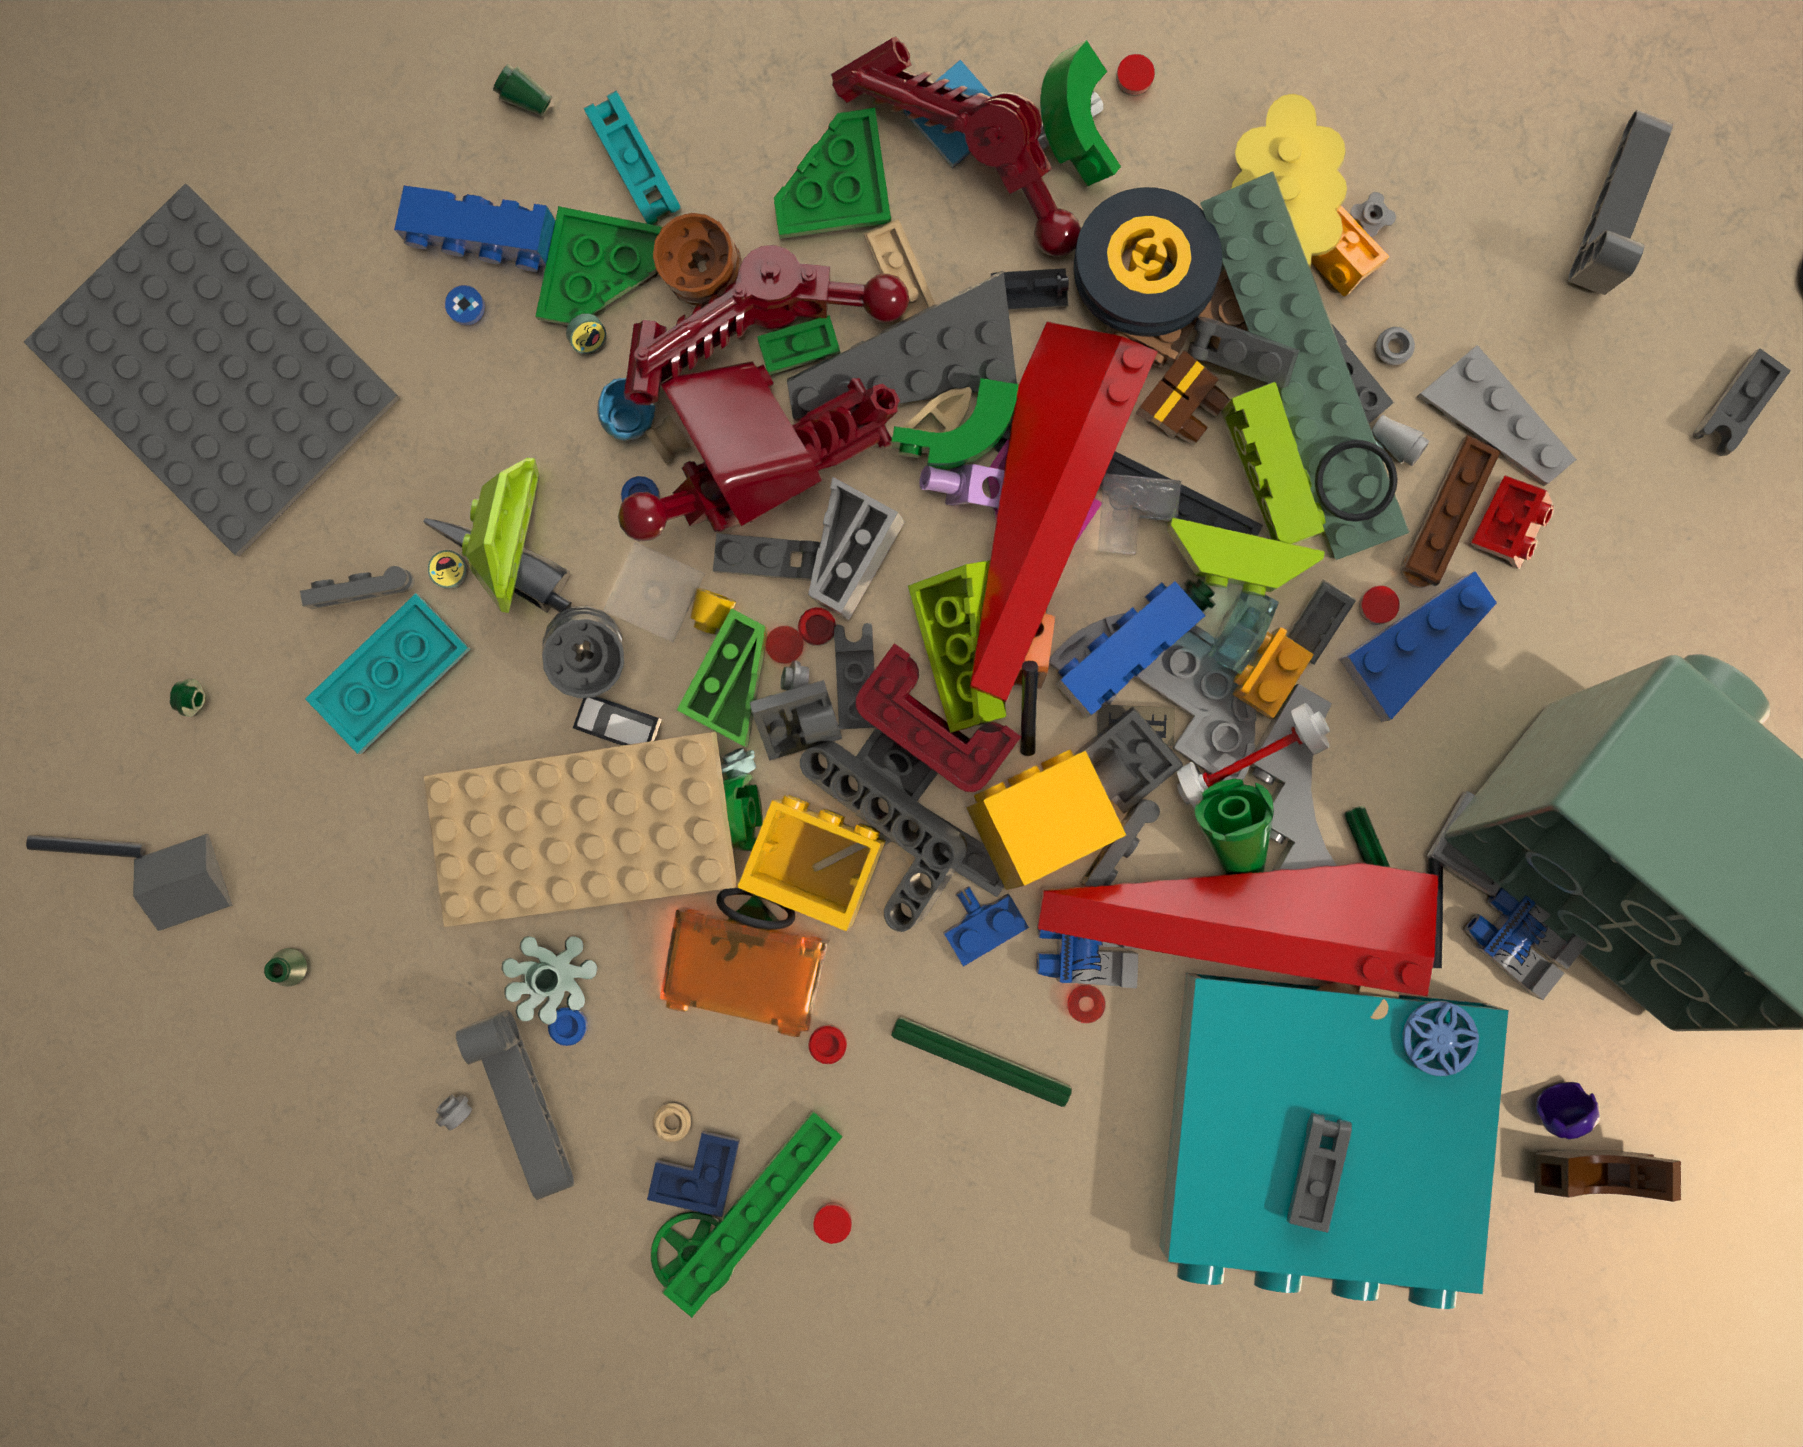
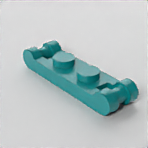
(632, 158)

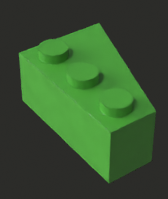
(728, 679)

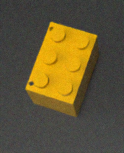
(1045, 819)
(796, 840)

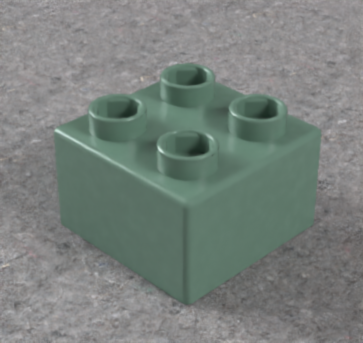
(1661, 839)

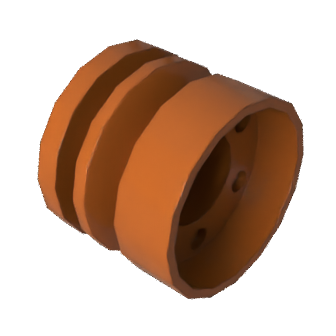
(686, 243)

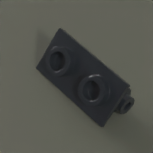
(1036, 288)

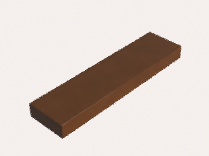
(1451, 510)

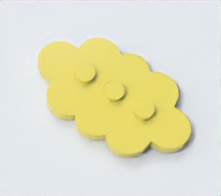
(1305, 167)

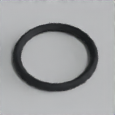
(1348, 445)
(756, 923)

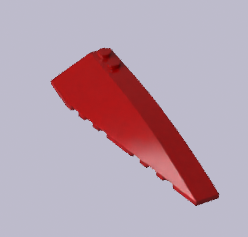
(1059, 448)
(1315, 922)

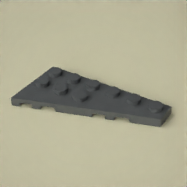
(922, 355)

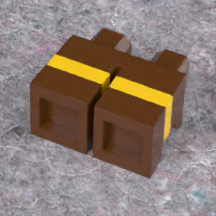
(1179, 395)

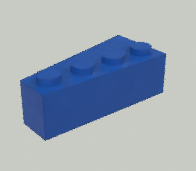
(475, 227)
(1130, 649)
(1409, 651)

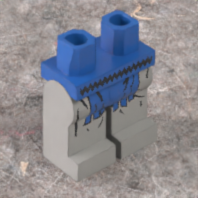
(1511, 936)
(1083, 963)

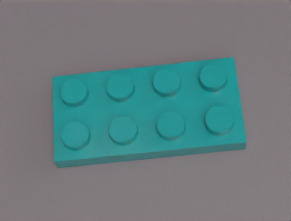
(387, 674)

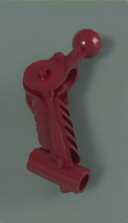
(997, 129)
(768, 293)
(834, 429)

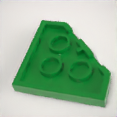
(837, 181)
(593, 263)

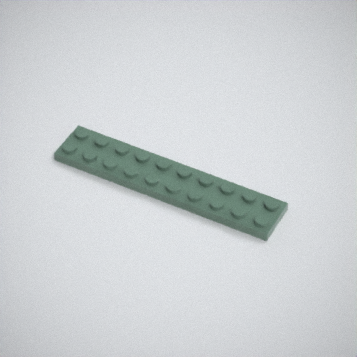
(1321, 399)

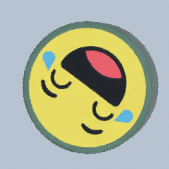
(586, 333)
(448, 569)

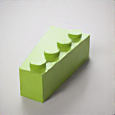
(1273, 465)
(950, 621)

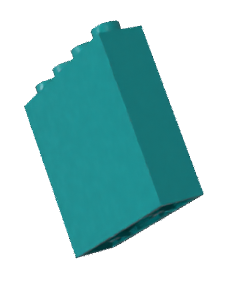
(1416, 1157)

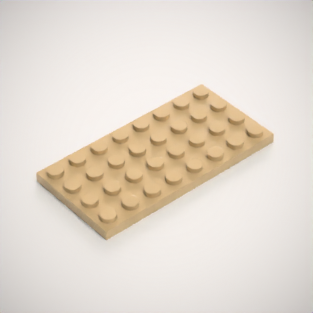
(581, 830)

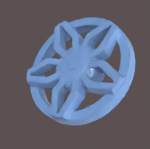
(1440, 1038)

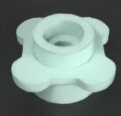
(738, 763)

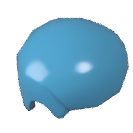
(621, 416)

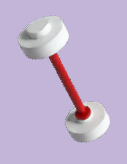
(1309, 729)

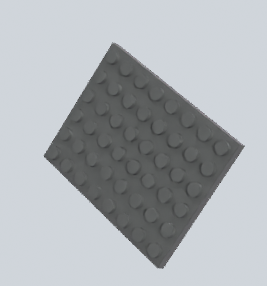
(211, 370)

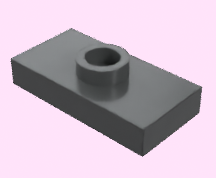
(1321, 618)

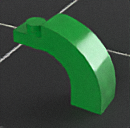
(1068, 115)
(970, 440)

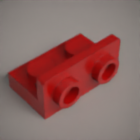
(1514, 521)

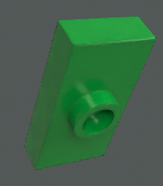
(798, 345)

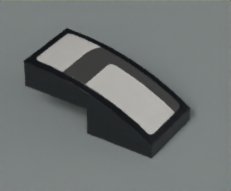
(615, 722)

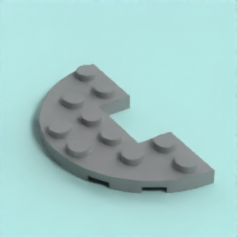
(1195, 682)

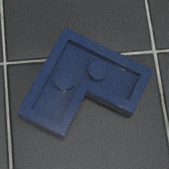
(700, 1187)

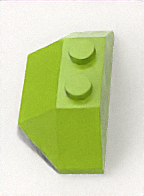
(500, 529)
(1240, 558)

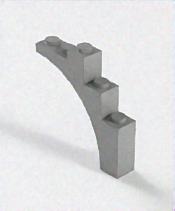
(1292, 798)

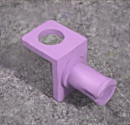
(962, 484)

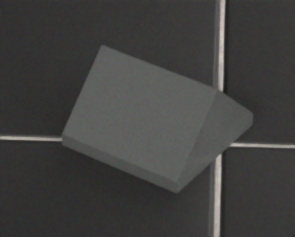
(896, 764)
(180, 883)

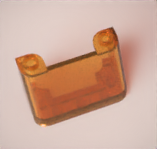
(743, 971)

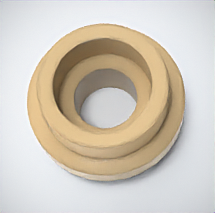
(669, 1134)

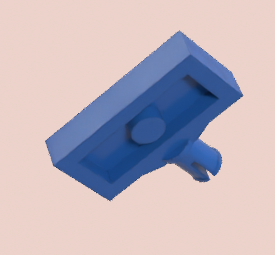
(984, 926)

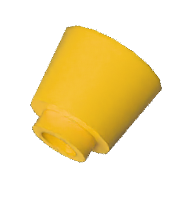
(710, 610)

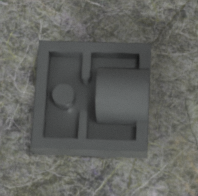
(795, 719)
(1130, 759)

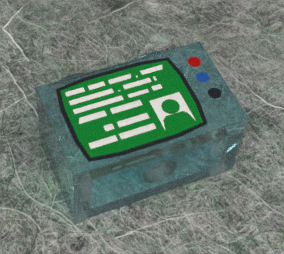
(1242, 630)

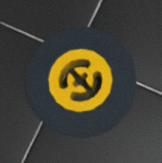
(1159, 225)

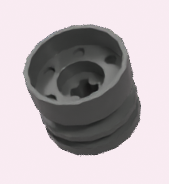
(592, 670)

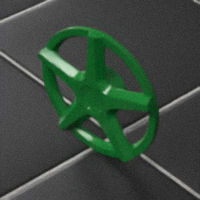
(683, 1246)

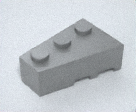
(851, 547)

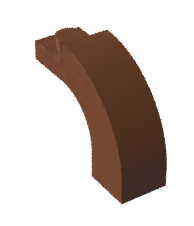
(1606, 1172)

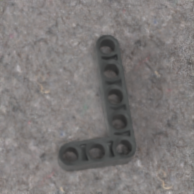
(1607, 251)
(894, 826)
(520, 1100)

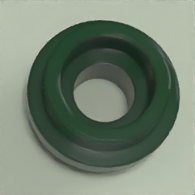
(1200, 594)
(187, 697)

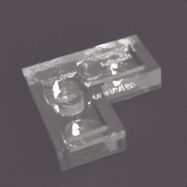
(1129, 499)

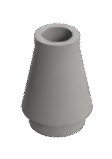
(1400, 440)

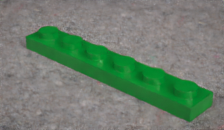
(751, 1214)

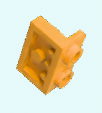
(1352, 258)
(1272, 673)

